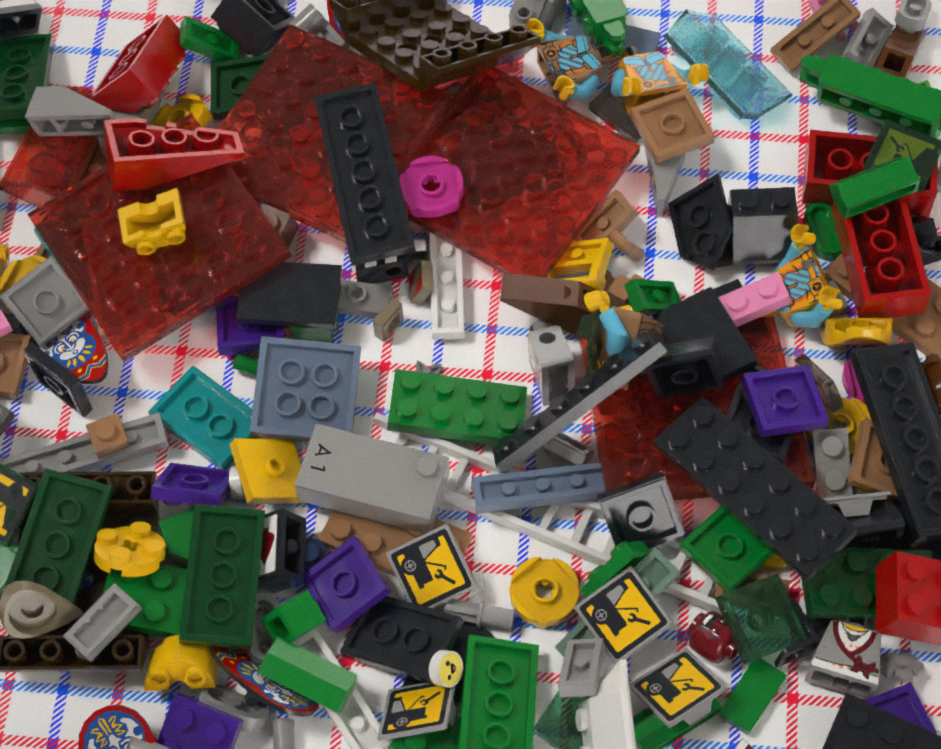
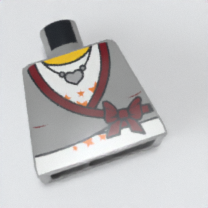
(546, 351)
(847, 659)

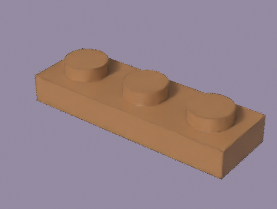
(814, 33)

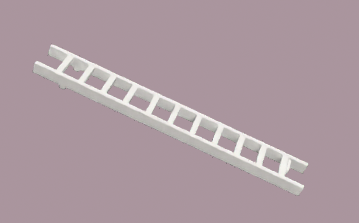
(541, 532)

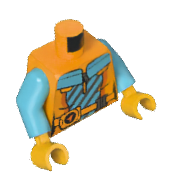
(651, 77)
(806, 284)

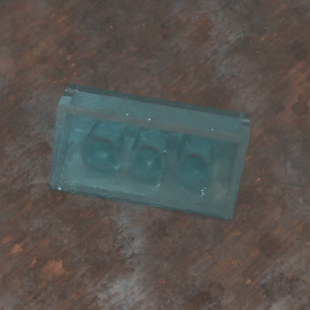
(733, 69)

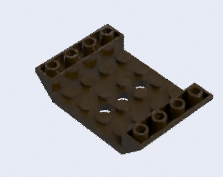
(427, 39)
(129, 649)

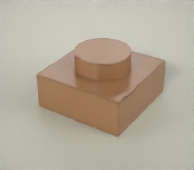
(107, 435)

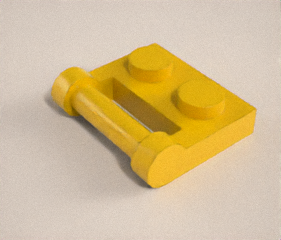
(585, 257)

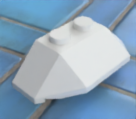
(608, 716)

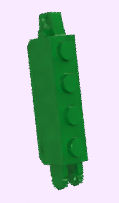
(604, 22)
(873, 93)

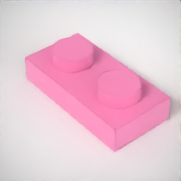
(756, 299)

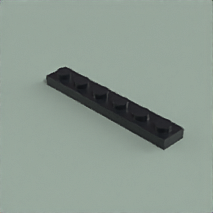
(583, 397)

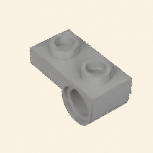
(314, 22)

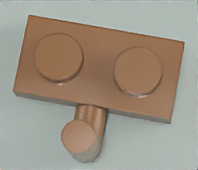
(610, 221)

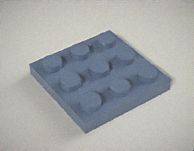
(304, 386)

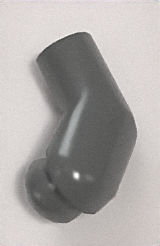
(551, 11)

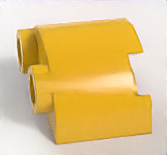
(153, 223)
(183, 663)

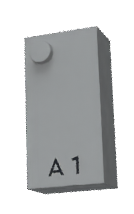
(372, 478)

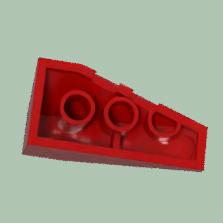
(153, 155)

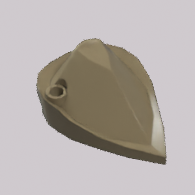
(34, 610)

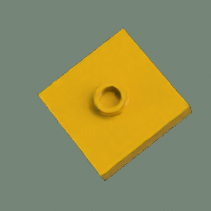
(267, 469)

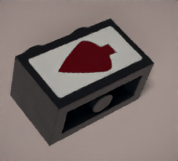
(282, 551)

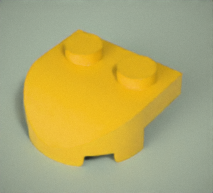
(856, 331)

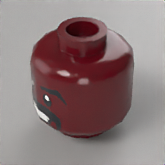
(711, 637)

